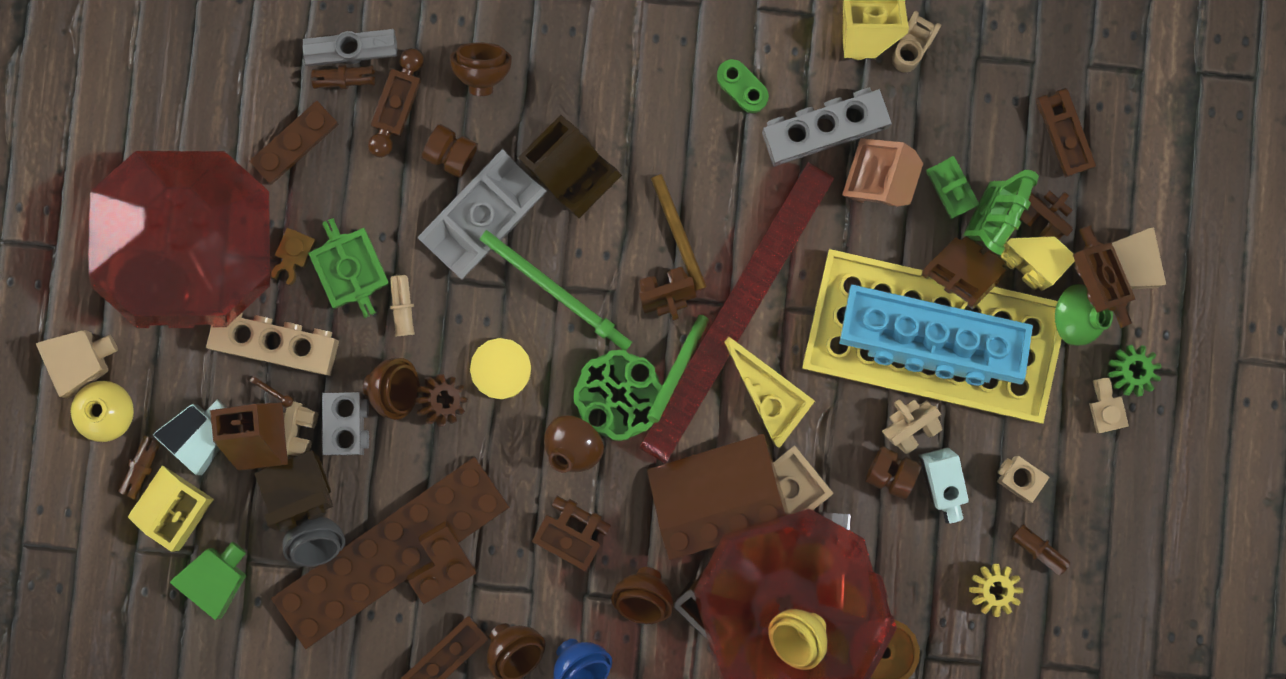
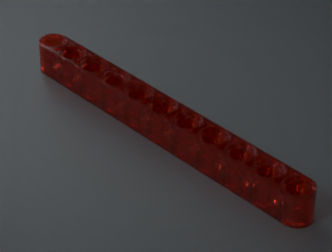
(737, 311)

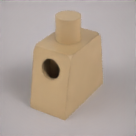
(1141, 260)
(75, 360)

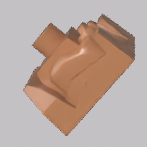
(883, 173)

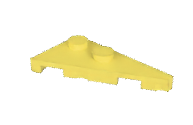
(776, 399)

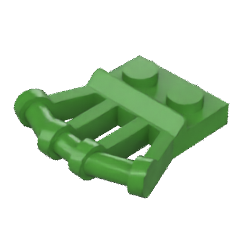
(994, 207)

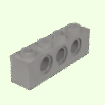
(867, 102)

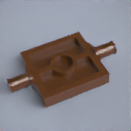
(1103, 277)

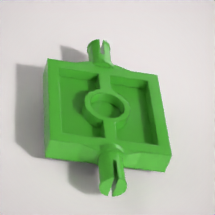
(349, 268)

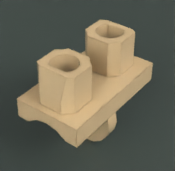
(294, 418)
(909, 420)

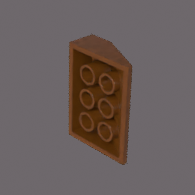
(715, 495)

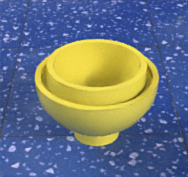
(115, 415)
(799, 638)

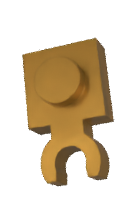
(293, 251)

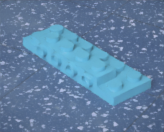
(936, 337)

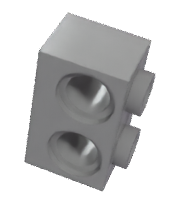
(334, 424)

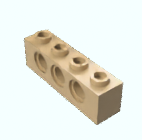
(318, 360)

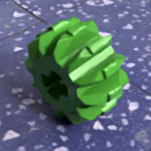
(1143, 365)

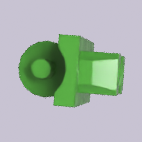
(952, 187)

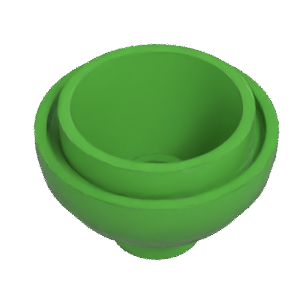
(1077, 317)

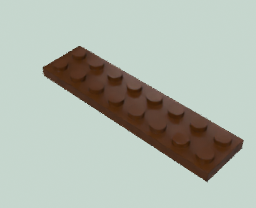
(387, 553)

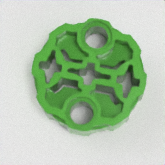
(588, 401)

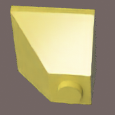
(872, 26)

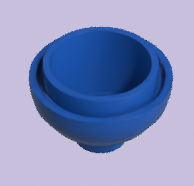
(581, 661)

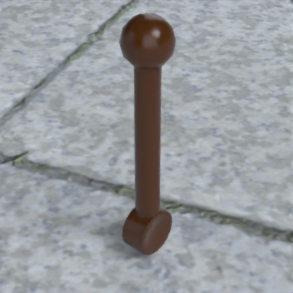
(286, 401)

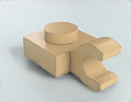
(1107, 412)

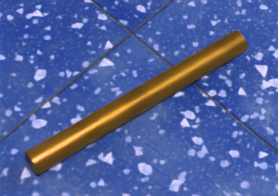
(678, 232)

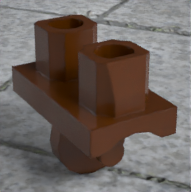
(1057, 226)
(667, 297)

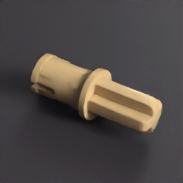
(401, 306)

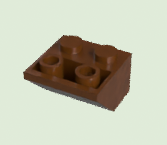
(251, 435)

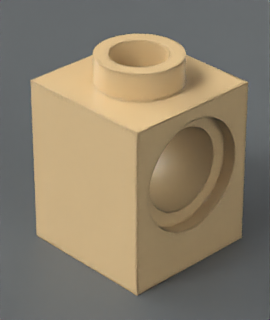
(1034, 484)

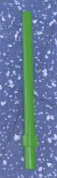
(603, 327)

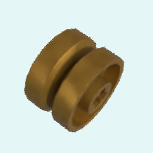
(903, 655)

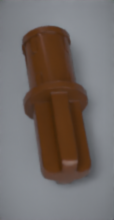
(1041, 550)

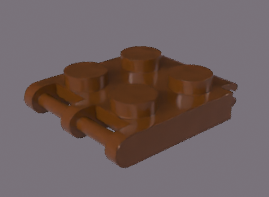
(966, 270)

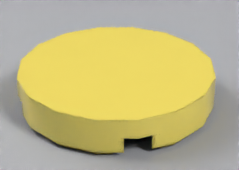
(500, 368)

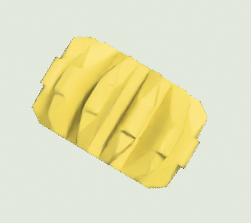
(990, 599)

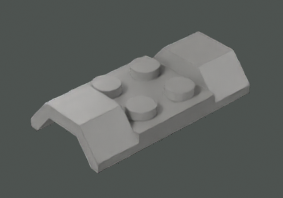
(489, 202)

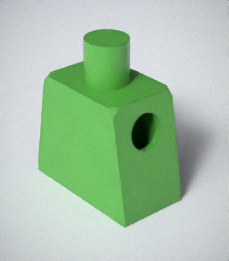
(212, 579)

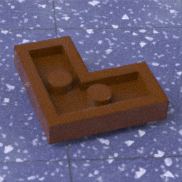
(448, 564)

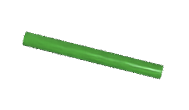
(677, 369)

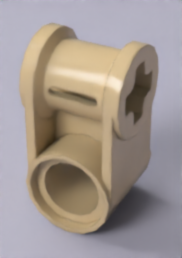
(917, 40)

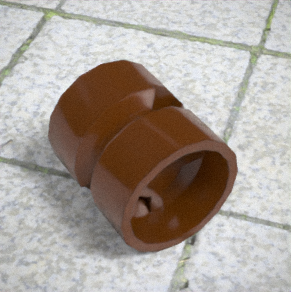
(452, 152)
(903, 478)

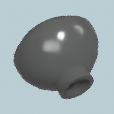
(313, 542)

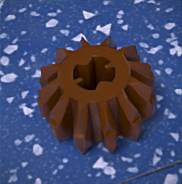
(444, 389)

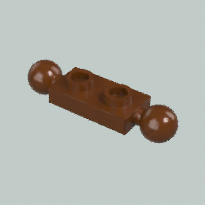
(395, 102)

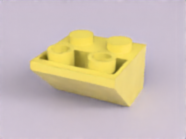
(1038, 259)
(170, 509)

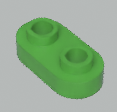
(742, 85)

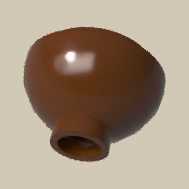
(480, 66)
(392, 388)
(572, 445)
(643, 597)
(514, 651)

